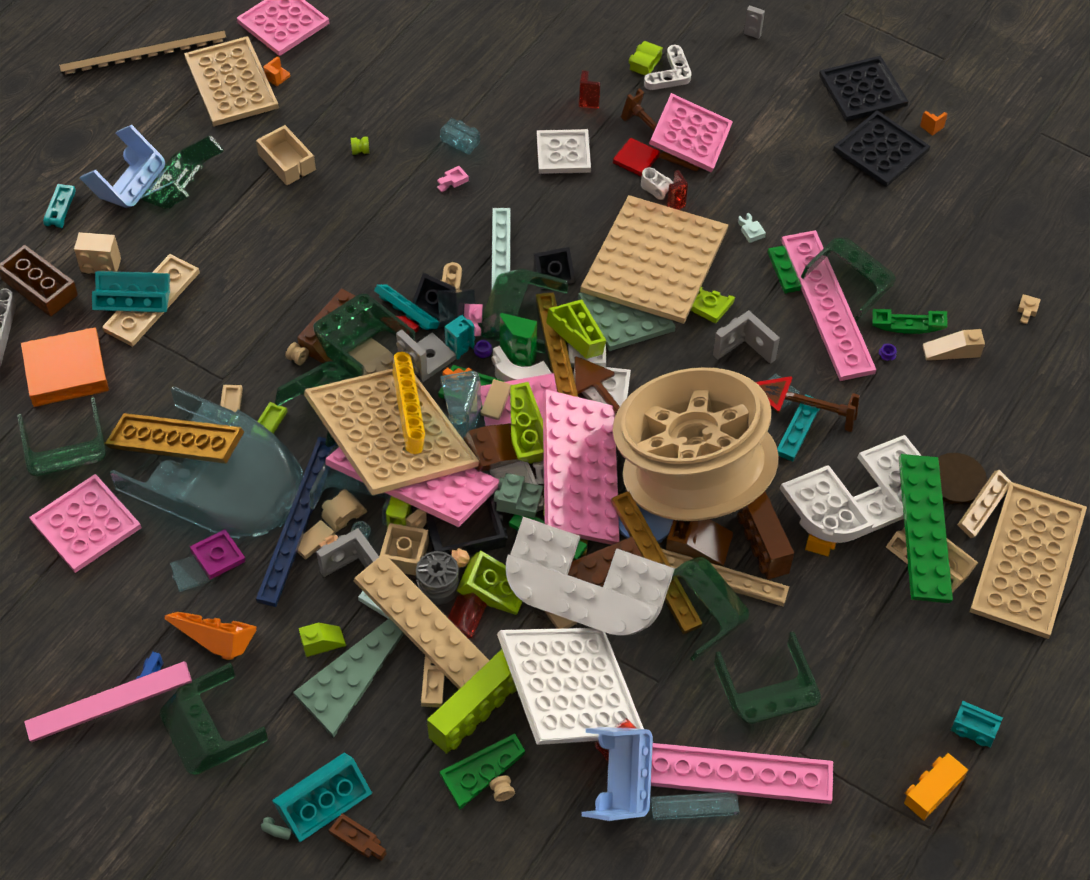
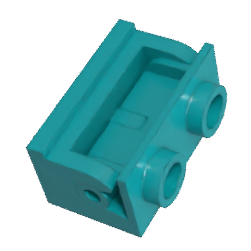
(459, 335)
(976, 724)

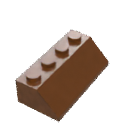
(308, 338)

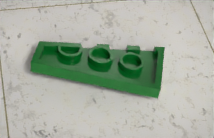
(476, 772)

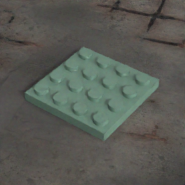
(624, 324)

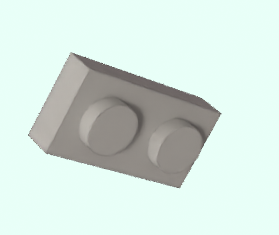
(754, 22)

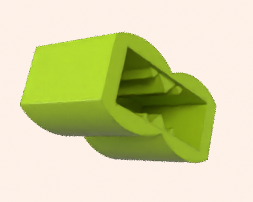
(645, 58)

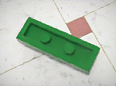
(784, 269)

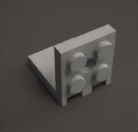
(747, 329)
(422, 365)
(345, 550)

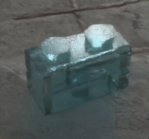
(460, 136)

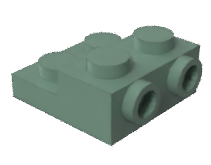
(518, 496)

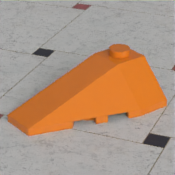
(217, 637)

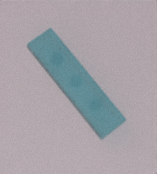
(694, 805)

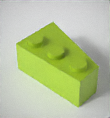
(577, 327)

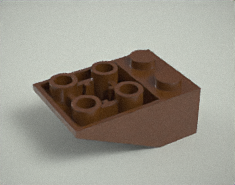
(700, 539)

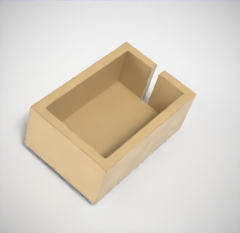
(285, 155)

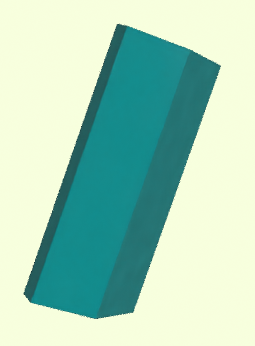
(131, 291)

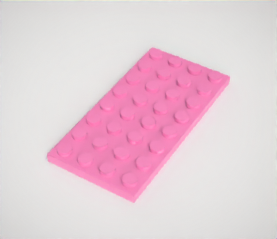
(580, 467)
(446, 497)

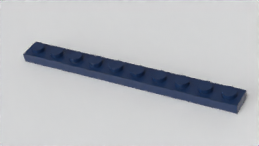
(293, 530)

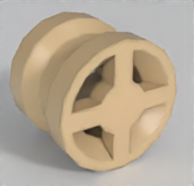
(297, 353)
(502, 788)

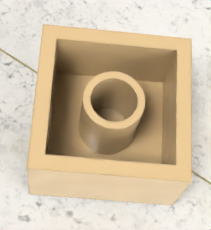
(97, 252)
(405, 546)

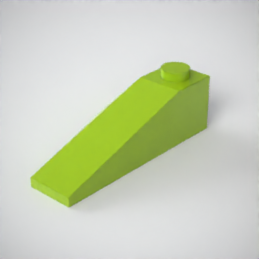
(526, 424)

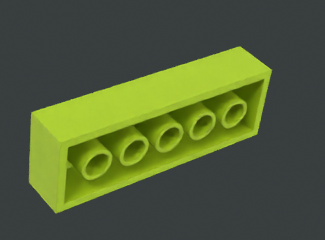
(471, 704)

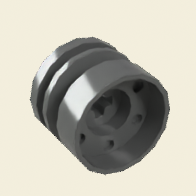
(438, 577)

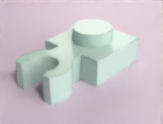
(751, 230)

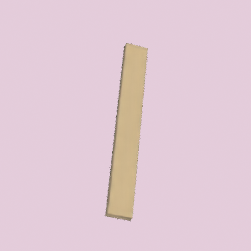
(740, 582)

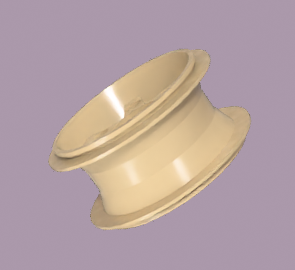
(696, 443)

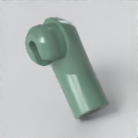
(274, 830)

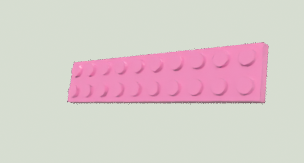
(829, 308)
(742, 773)

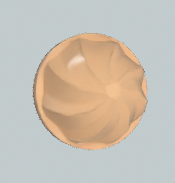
(461, 557)

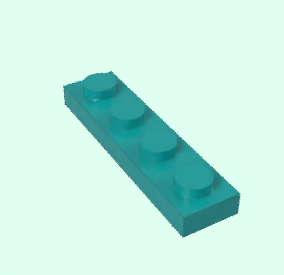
(403, 304)
(797, 431)

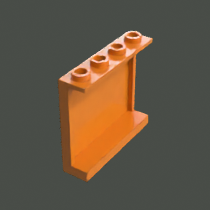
(64, 367)

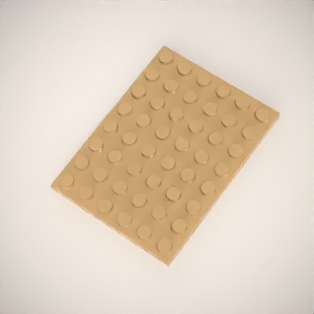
(655, 259)
(368, 429)

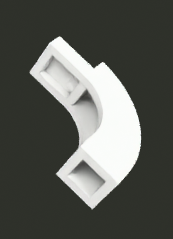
(508, 371)

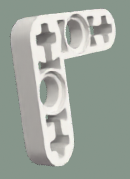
(674, 74)

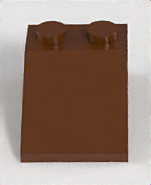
(492, 446)

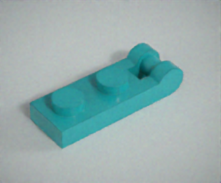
(59, 205)

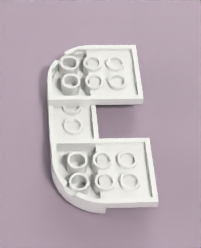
(837, 516)
(540, 578)

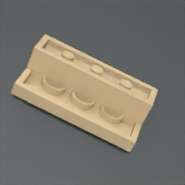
(959, 562)

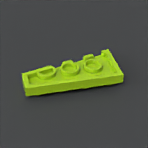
(711, 305)

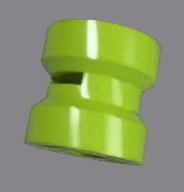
(360, 145)

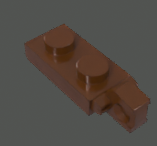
(357, 837)

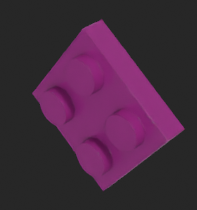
(217, 554)

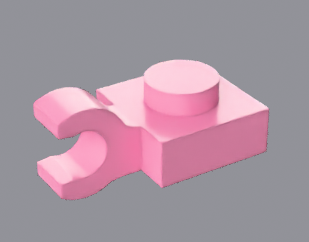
(452, 177)
(474, 313)

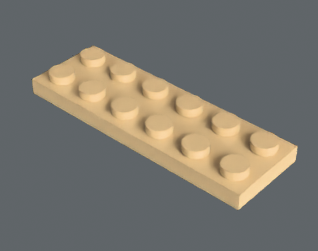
(132, 325)

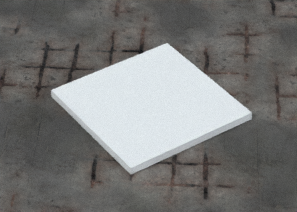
(567, 682)

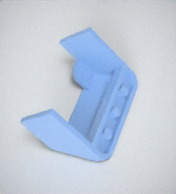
(144, 168)
(627, 773)

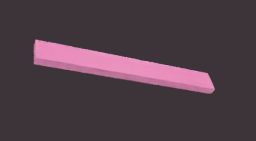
(108, 701)

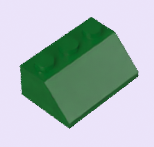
(518, 339)

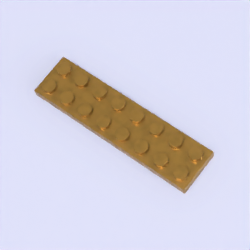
(175, 438)

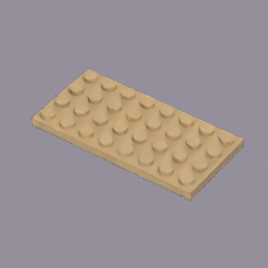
(1028, 560)

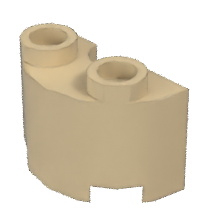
(341, 510)

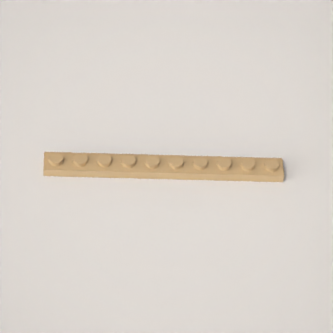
(136, 53)

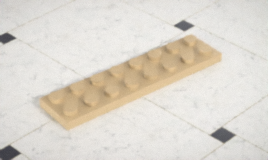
(421, 620)

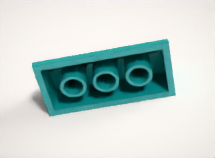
(322, 796)

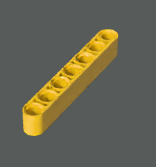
(408, 403)

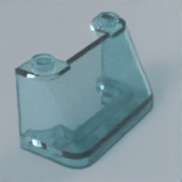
(463, 400)

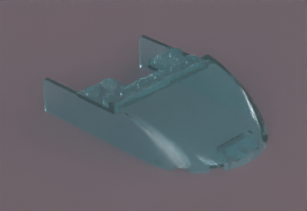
(240, 496)

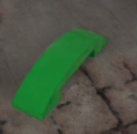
(909, 323)

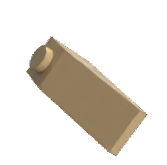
(955, 346)

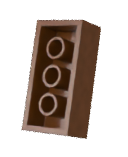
(37, 280)
(766, 537)
(596, 565)

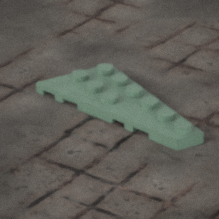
(343, 682)

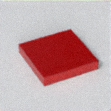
(636, 156)

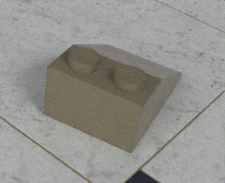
(373, 356)

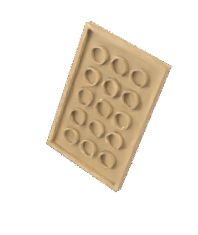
(231, 81)

